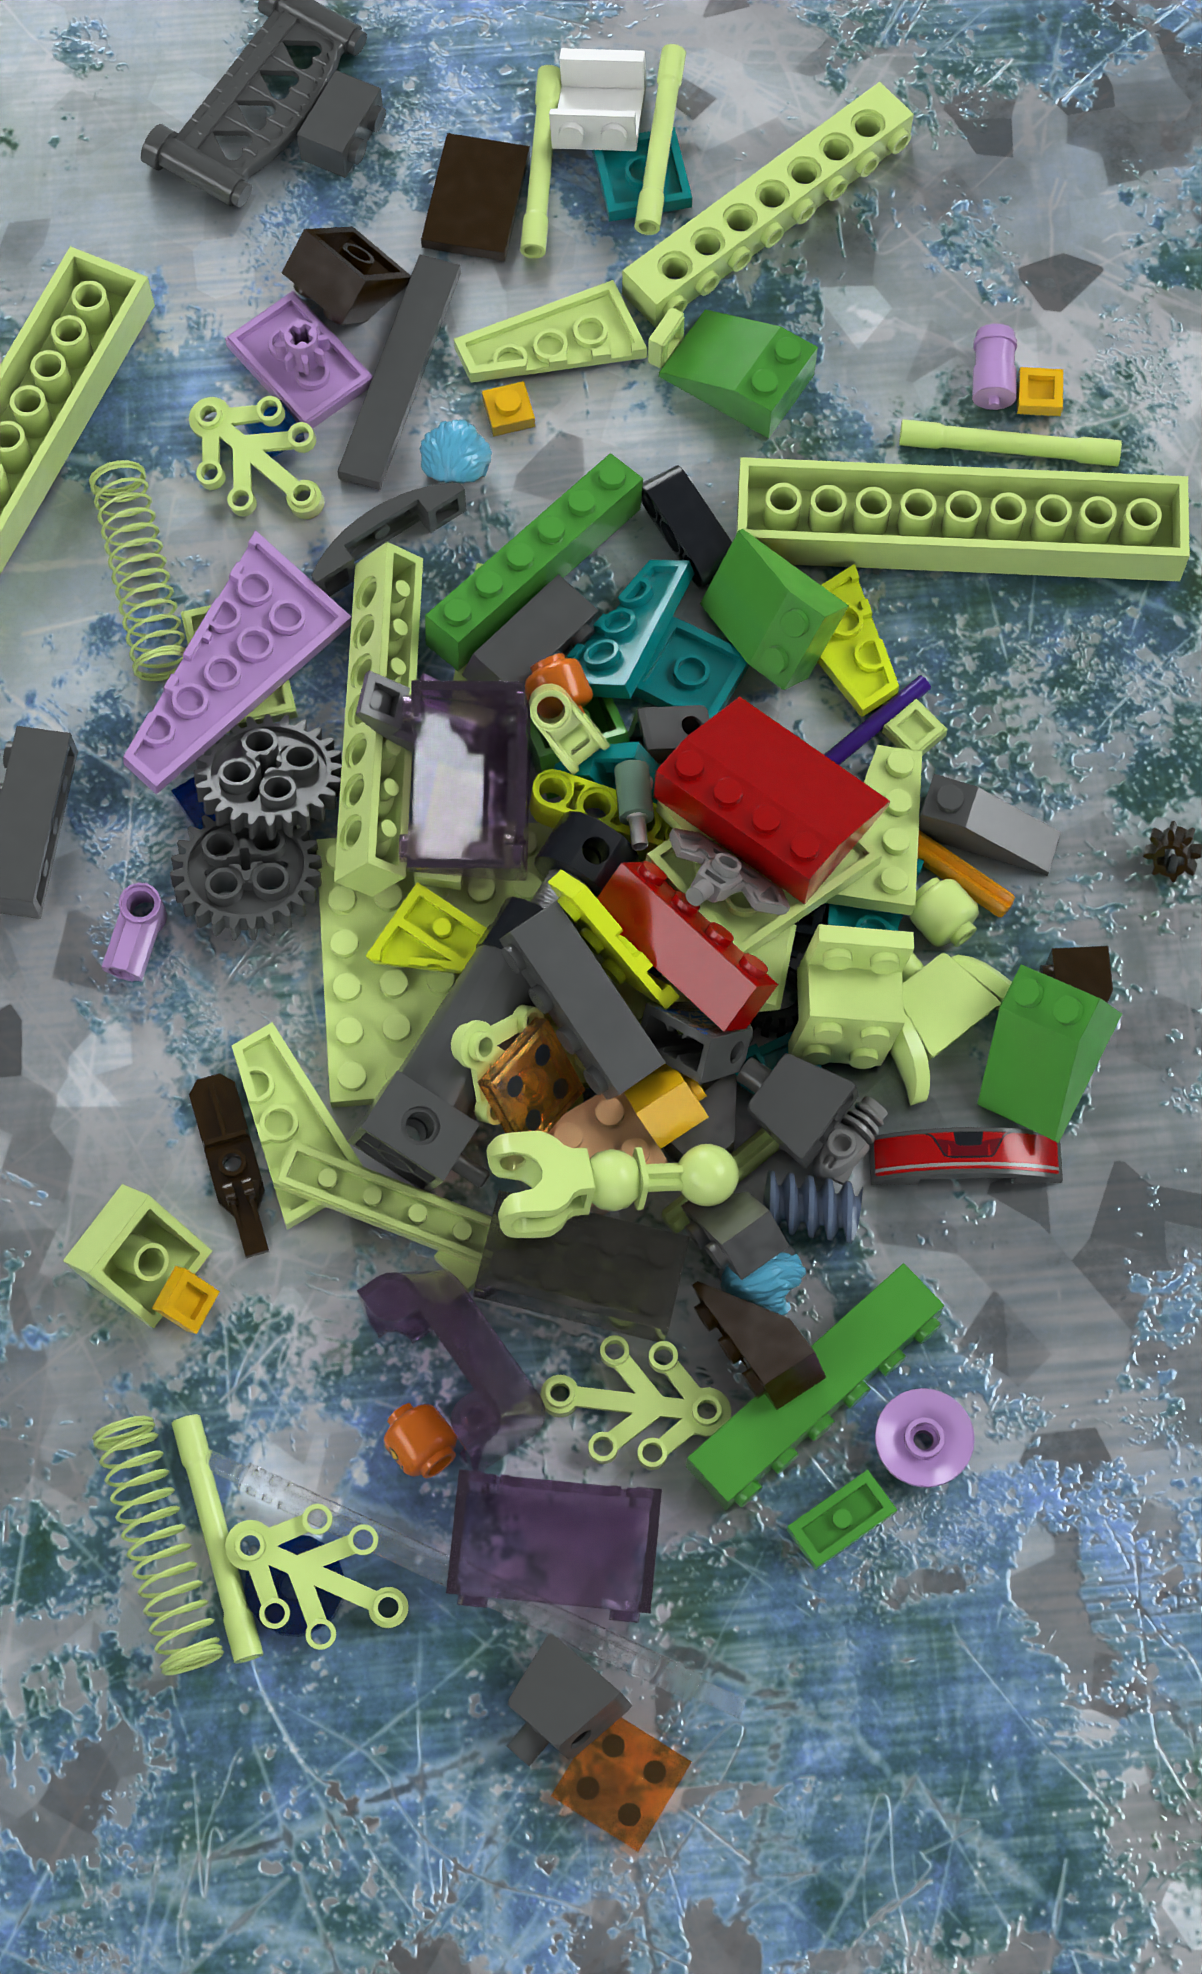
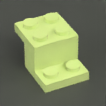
(850, 995)

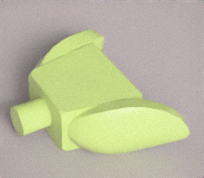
(938, 1009)

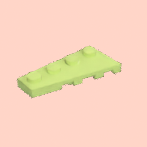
(895, 834)

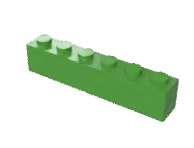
(532, 559)
(850, 1354)

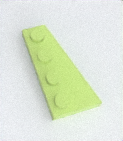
(561, 335)
(284, 1110)

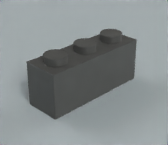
(542, 628)

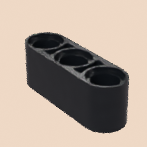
(686, 523)

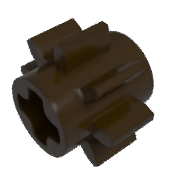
(1185, 850)

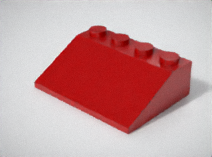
(768, 797)

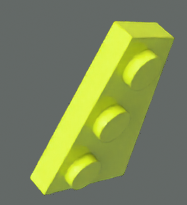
(855, 653)
(602, 936)

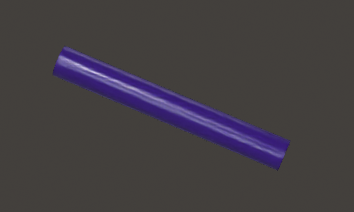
(877, 720)

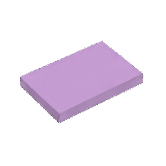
(306, 397)

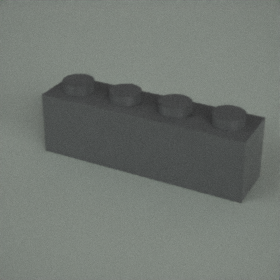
(32, 814)
(581, 1002)

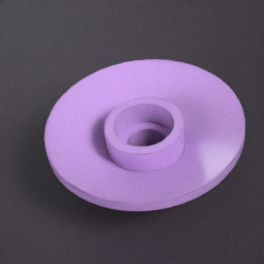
(939, 1418)

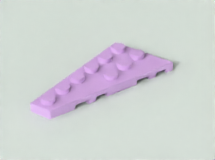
(245, 648)

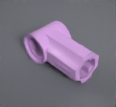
(132, 935)

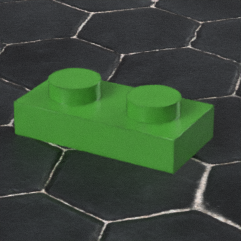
(841, 1519)

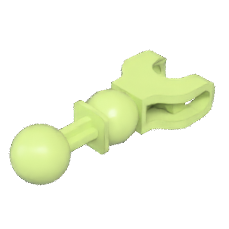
(569, 1182)

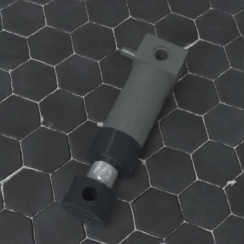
(432, 1086)

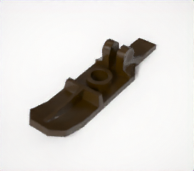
(226, 1137)

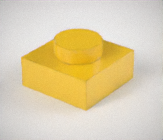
(1040, 391)
(508, 408)
(185, 1299)

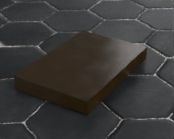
(475, 197)

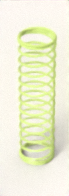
(120, 494)
(202, 1652)

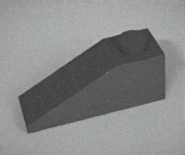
(986, 826)

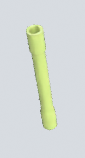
(651, 196)
(536, 220)
(1082, 449)
(237, 1618)

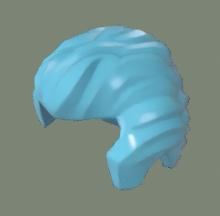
(455, 453)
(768, 1283)

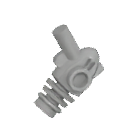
(849, 1141)

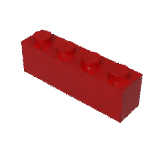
(686, 946)

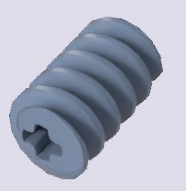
(813, 1206)

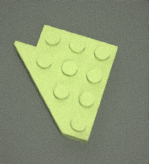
(750, 927)

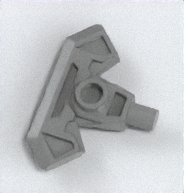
(725, 875)

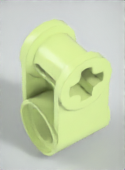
(571, 733)

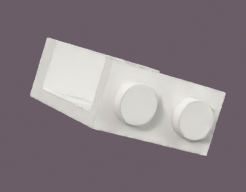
(599, 100)

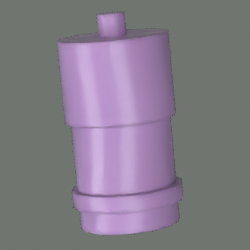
(994, 367)

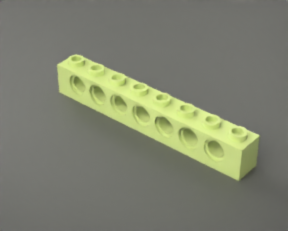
(776, 184)
(374, 769)

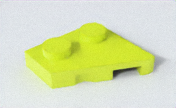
(427, 935)

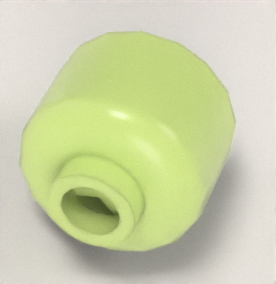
(944, 912)

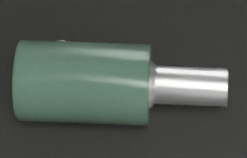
(635, 799)

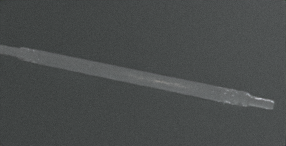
(435, 1564)

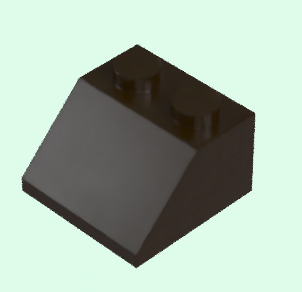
(344, 273)

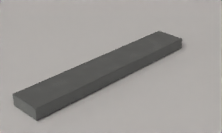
(399, 372)

